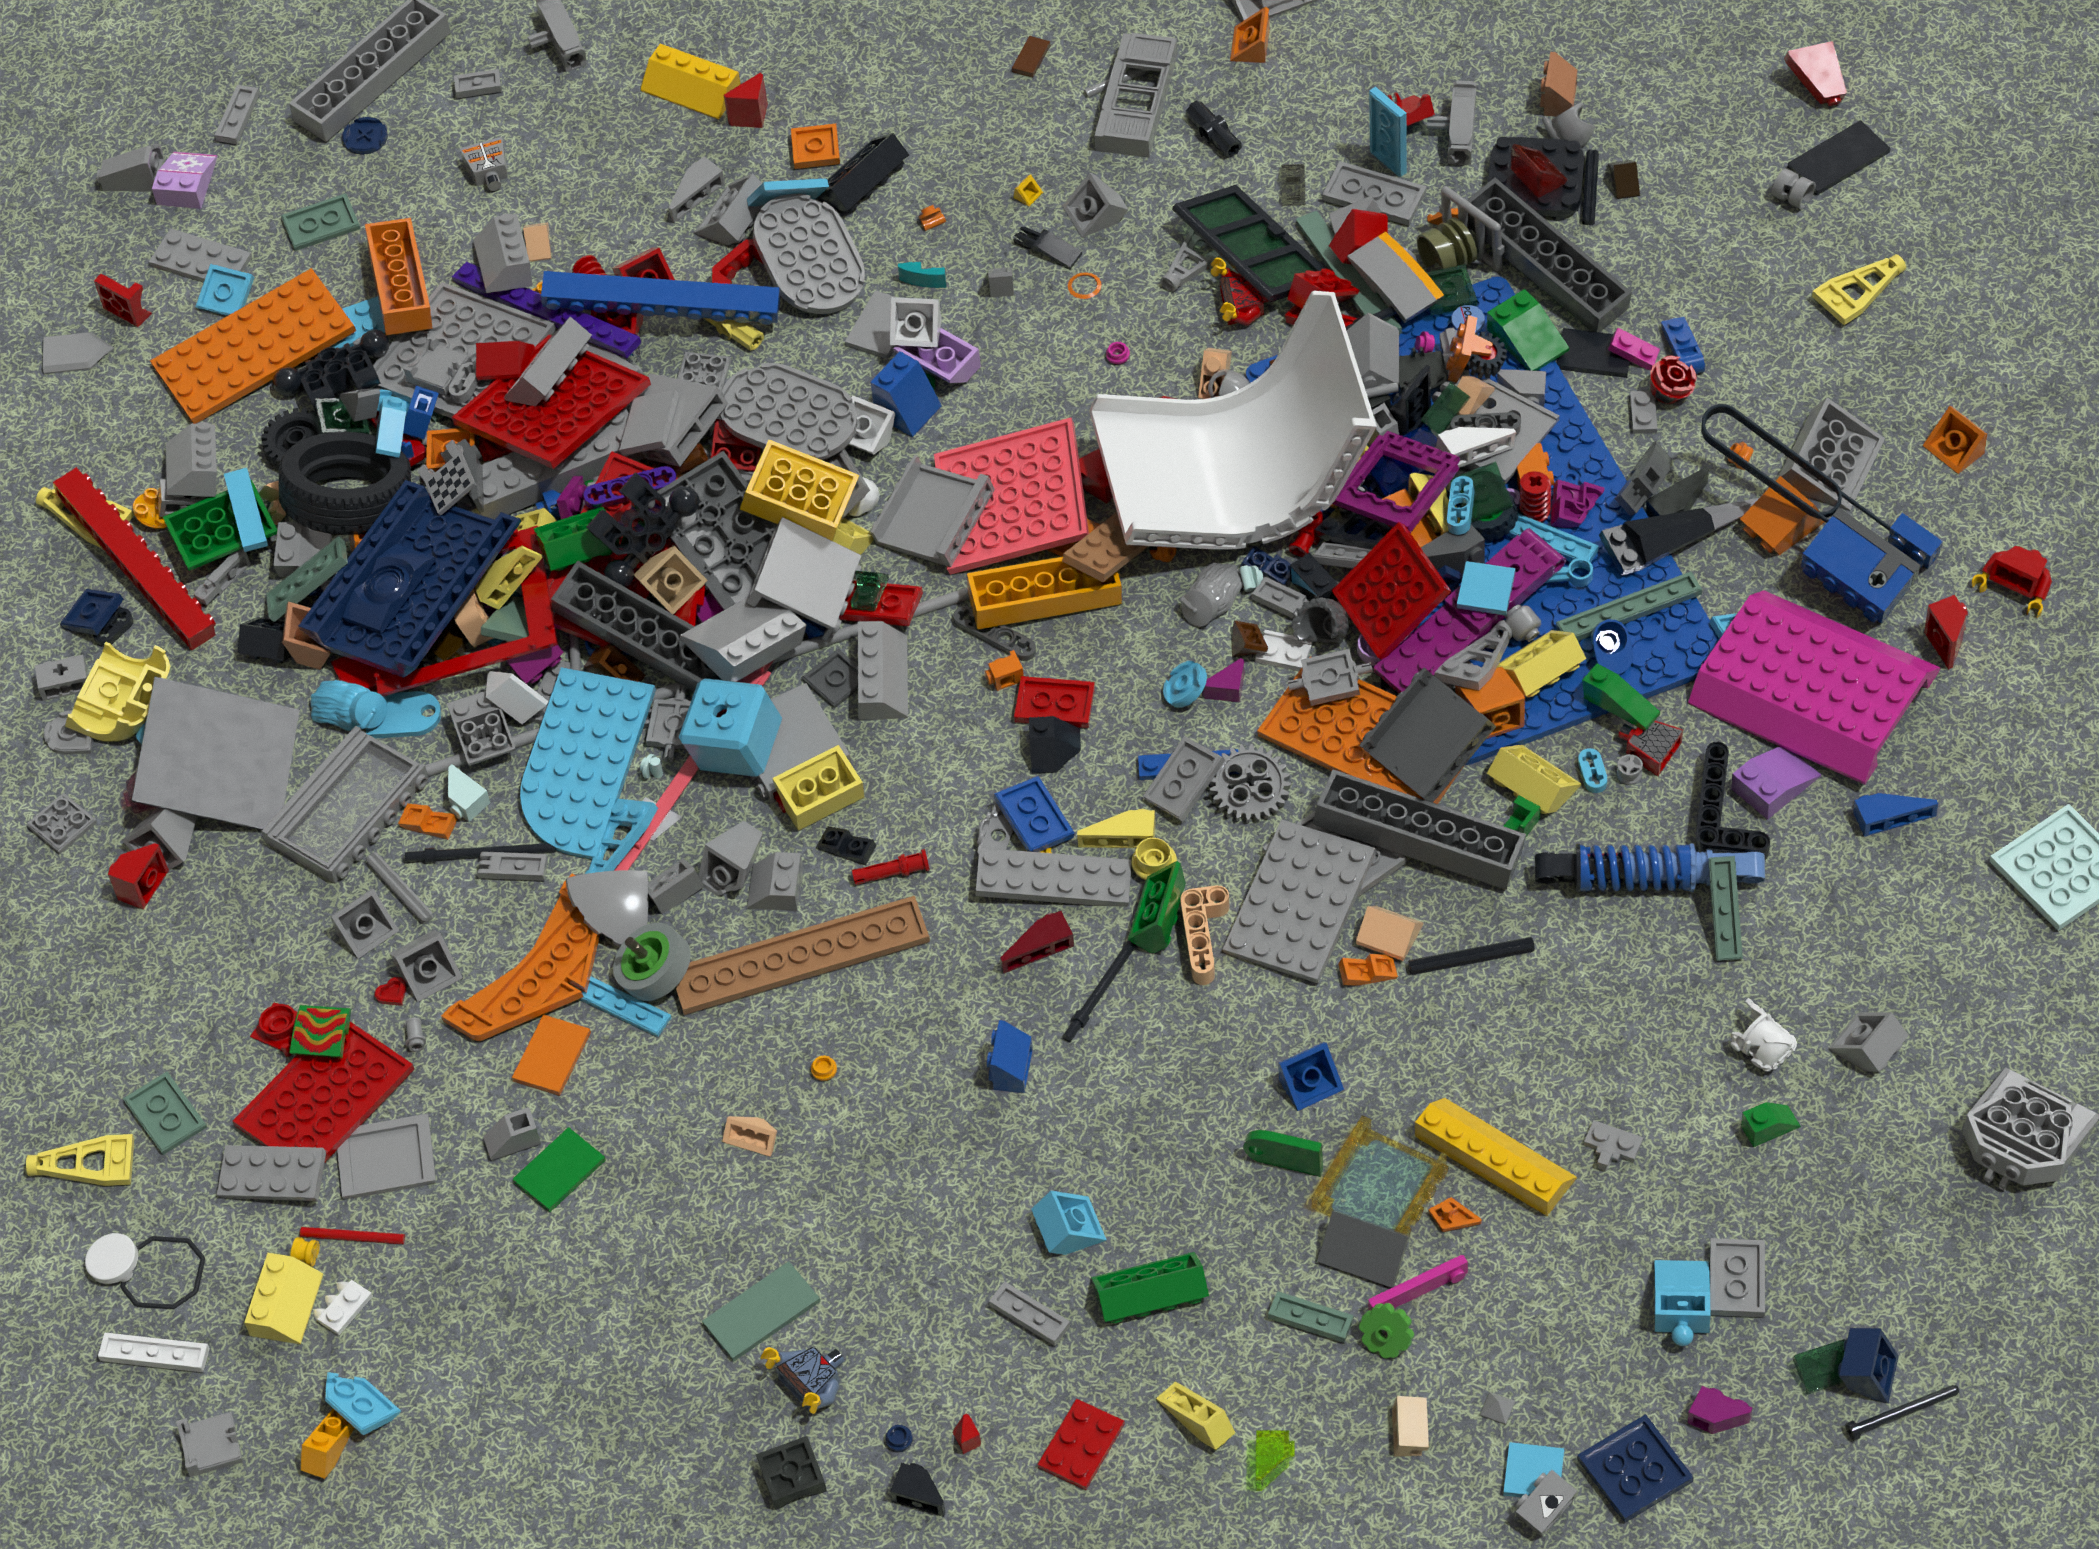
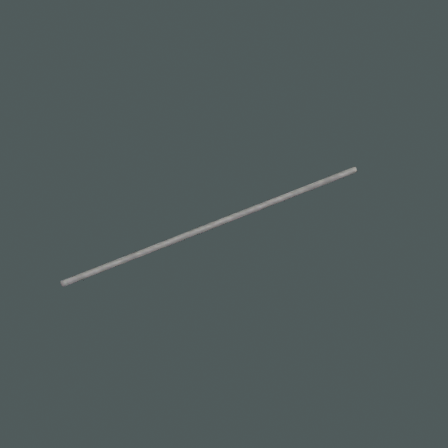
(670, 690)

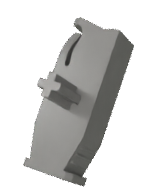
(560, 32)
(1459, 123)

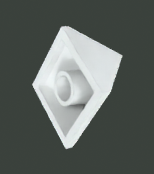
(915, 322)
(873, 426)
(513, 696)

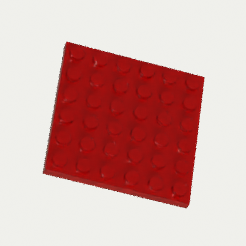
(554, 428)

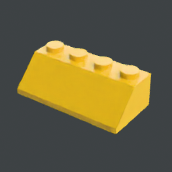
(689, 81)

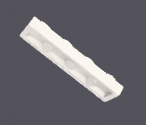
(153, 1352)

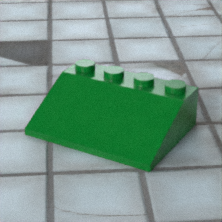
(210, 529)

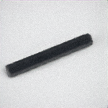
(1590, 187)

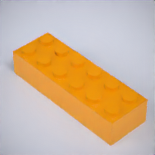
(1037, 592)

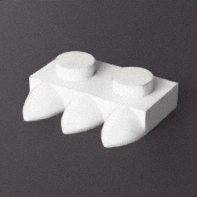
(344, 1307)

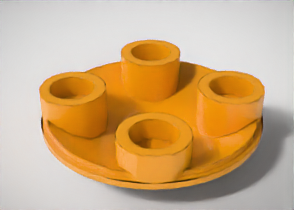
(146, 509)

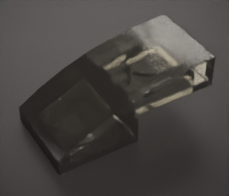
(1293, 184)

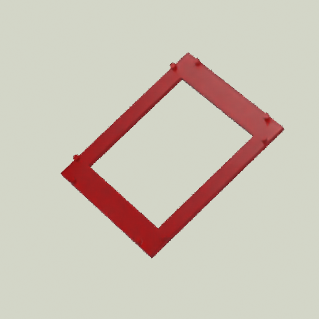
(539, 621)

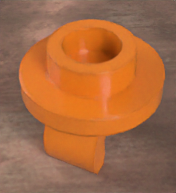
(1163, 553)

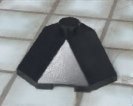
(1052, 743)

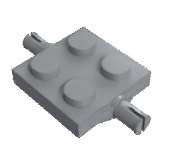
(1330, 677)
(667, 722)

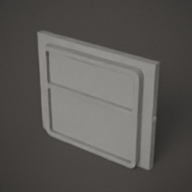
(387, 1157)

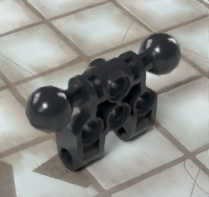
(335, 369)
(657, 521)

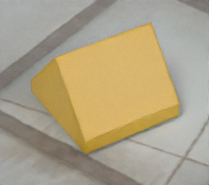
(1027, 191)

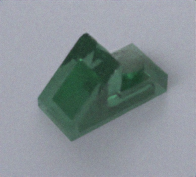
(868, 590)

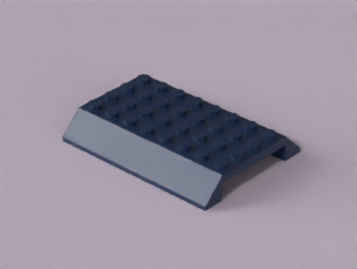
(463, 552)

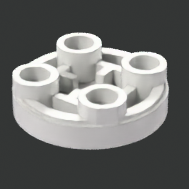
(112, 1258)

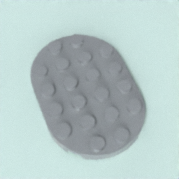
(808, 254)
(789, 409)

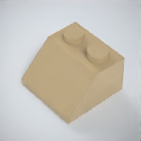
(670, 578)

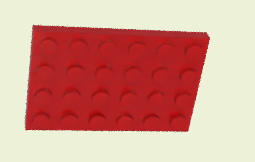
(324, 1098)

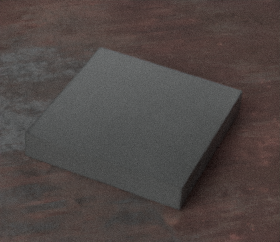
(834, 678)

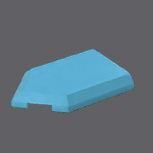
(359, 1402)

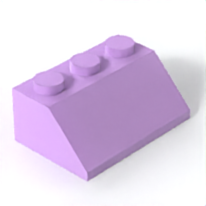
(951, 360)

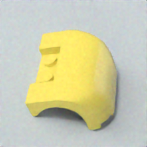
(117, 694)

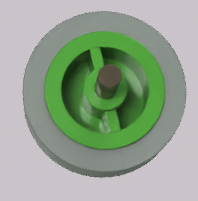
(651, 961)

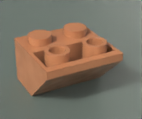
(1558, 85)

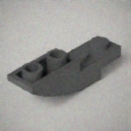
(1645, 479)

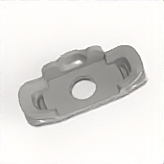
(994, 822)

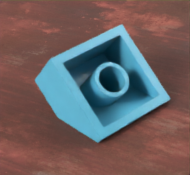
(1067, 1222)

